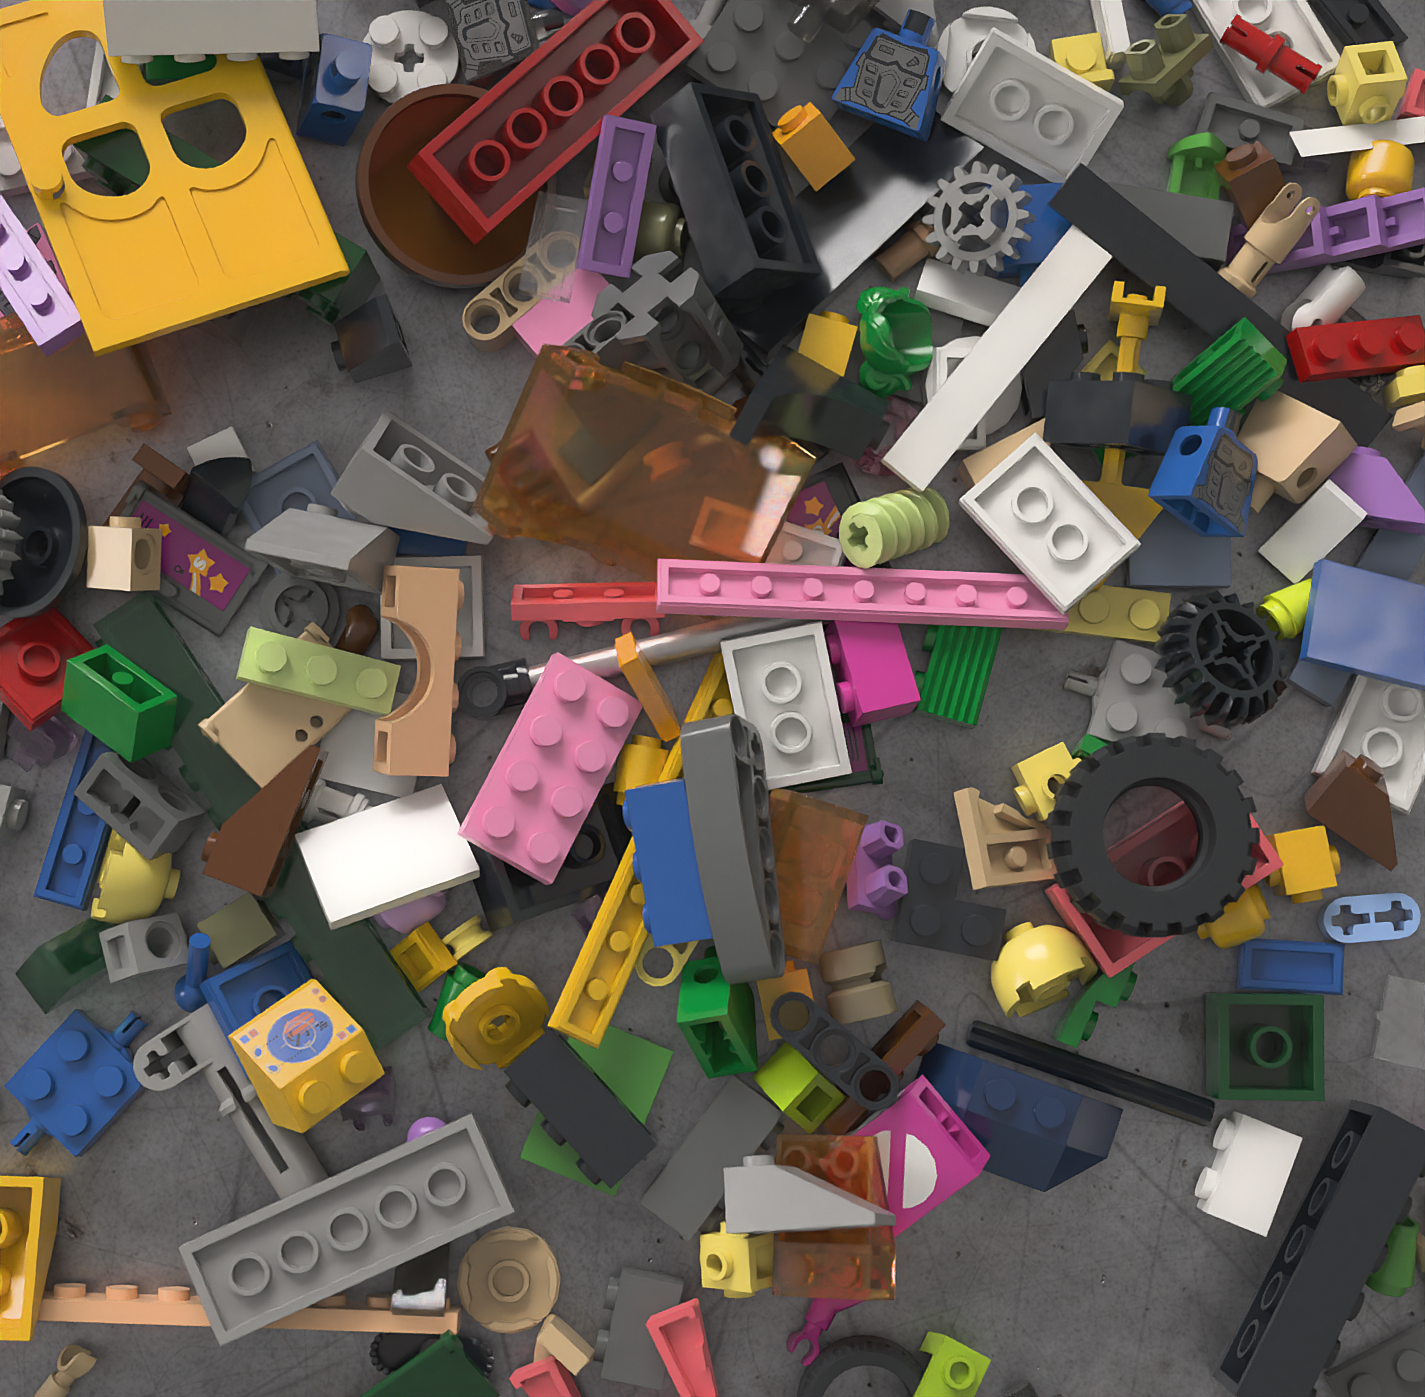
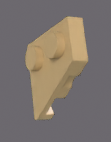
(1002, 843)

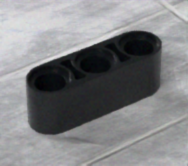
(850, 1071)

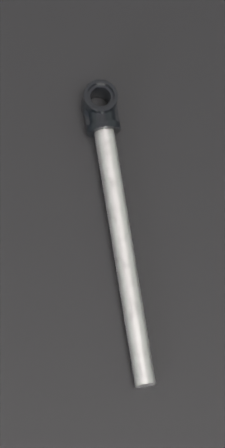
(517, 680)

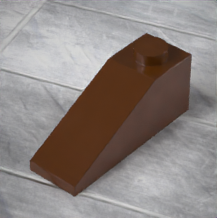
(260, 834)

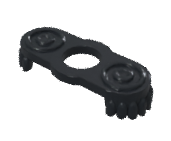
(396, 1349)

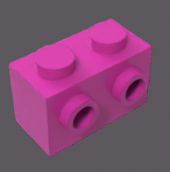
(871, 671)

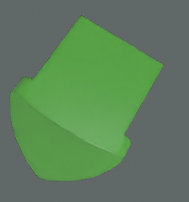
(1193, 164)

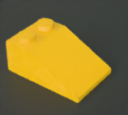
(26, 1244)

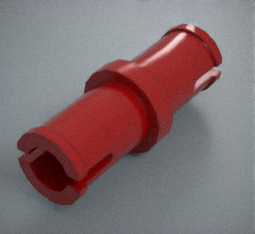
(1270, 54)

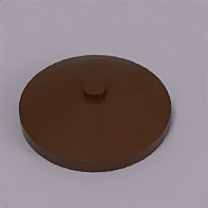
(408, 220)

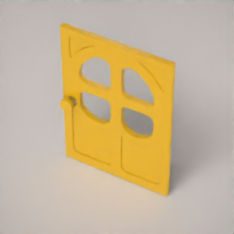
(189, 236)

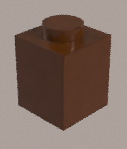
(1250, 180)

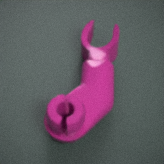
(818, 1319)

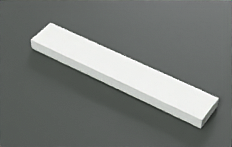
(996, 359)

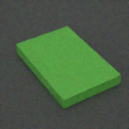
(633, 1072)

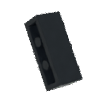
(579, 1109)

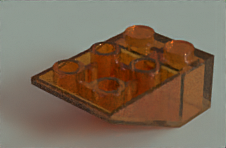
(836, 1261)

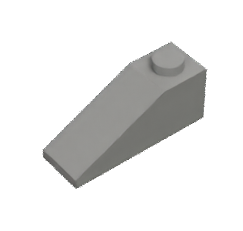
(786, 1199)

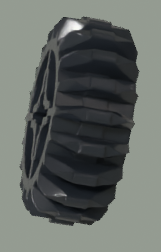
(1221, 659)

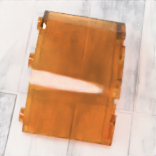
(636, 469)

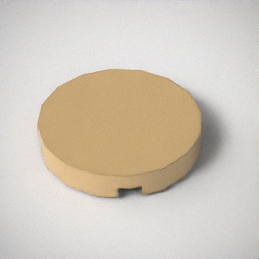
(509, 1280)

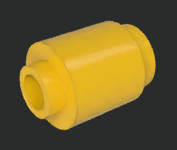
(639, 764)

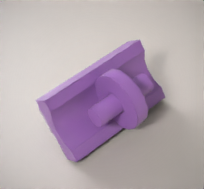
(873, 880)

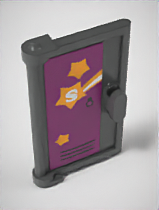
(203, 564)

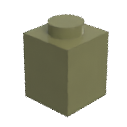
(240, 930)

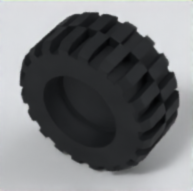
(1221, 824)

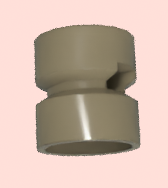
(857, 982)

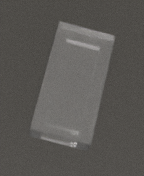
(553, 247)

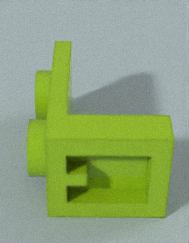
(952, 1369)

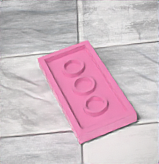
(551, 769)

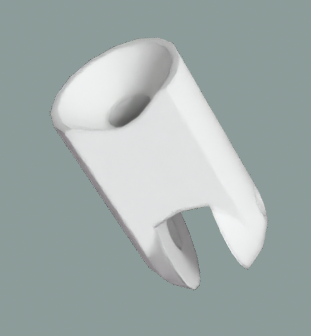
(1324, 299)

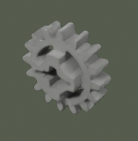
(963, 230)

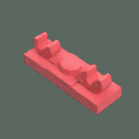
(585, 605)

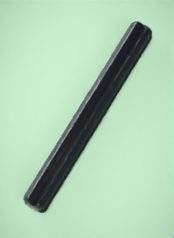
(1090, 1073)

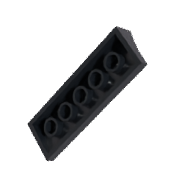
(857, 220)

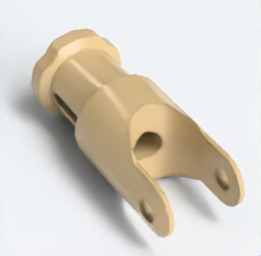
(1270, 239)

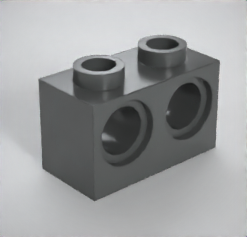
(139, 804)

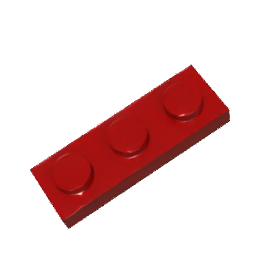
(1357, 348)

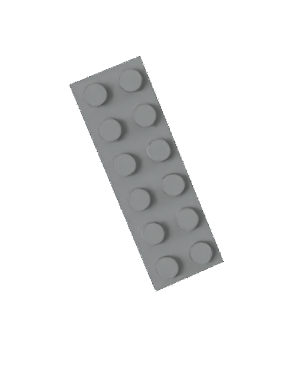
(346, 1229)

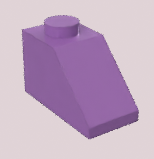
(1379, 492)

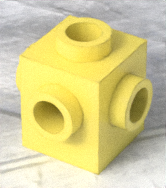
(1367, 83)
(1033, 779)
(736, 1262)

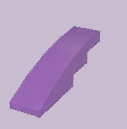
(1351, 231)

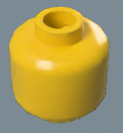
(1380, 170)
(1241, 921)

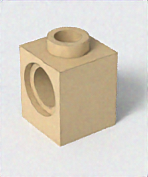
(124, 556)

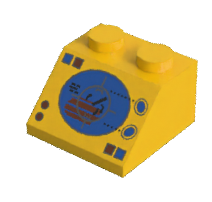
(305, 1057)

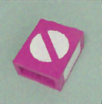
(922, 1151)

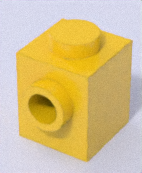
(1307, 862)

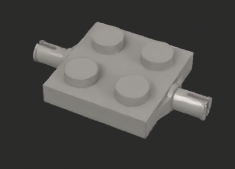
(1132, 701)

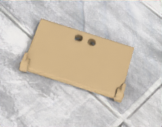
(271, 727)

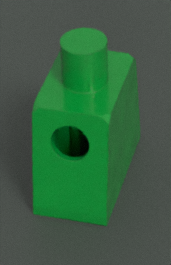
(704, 1002)

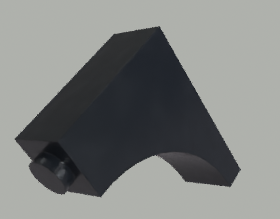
(812, 404)

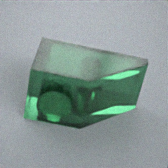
(65, 965)

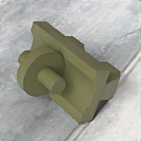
(1167, 67)

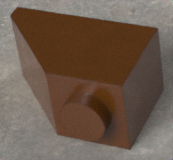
(1356, 806)

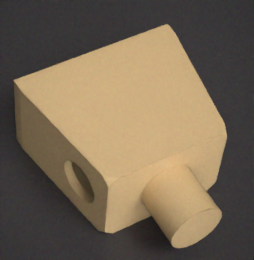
(1293, 448)

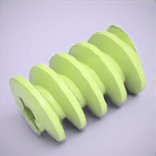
(893, 526)

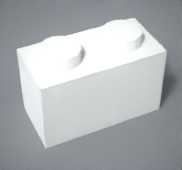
(1247, 1172)

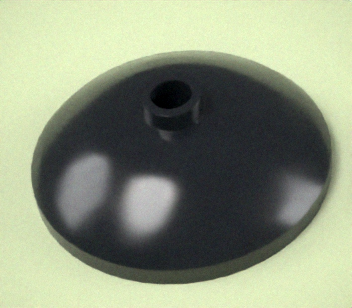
(52, 545)

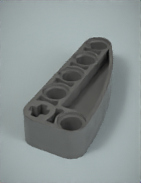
(734, 845)

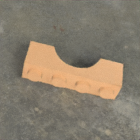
(418, 733)

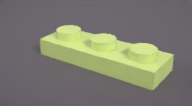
(318, 672)

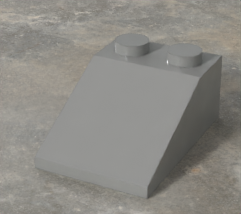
(412, 484)
(327, 547)

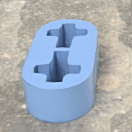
(1369, 929)

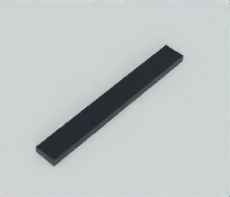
(1201, 292)

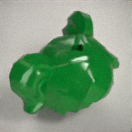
(892, 339)

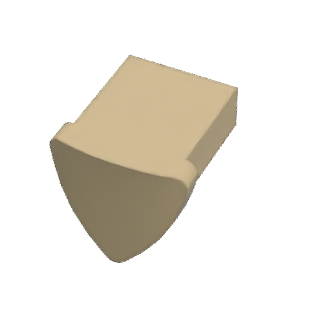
(564, 1343)

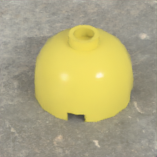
(132, 883)
(1038, 968)

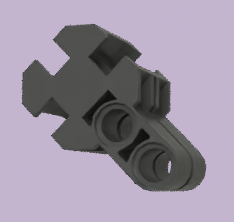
(661, 324)

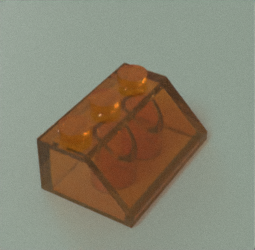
(812, 861)

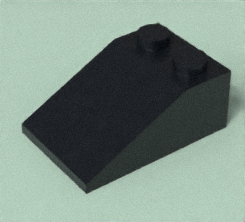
(588, 869)

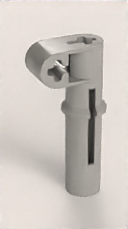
(278, 1150)

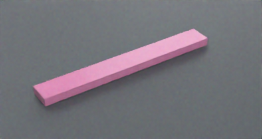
(853, 594)

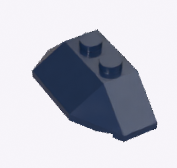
(1026, 1124)

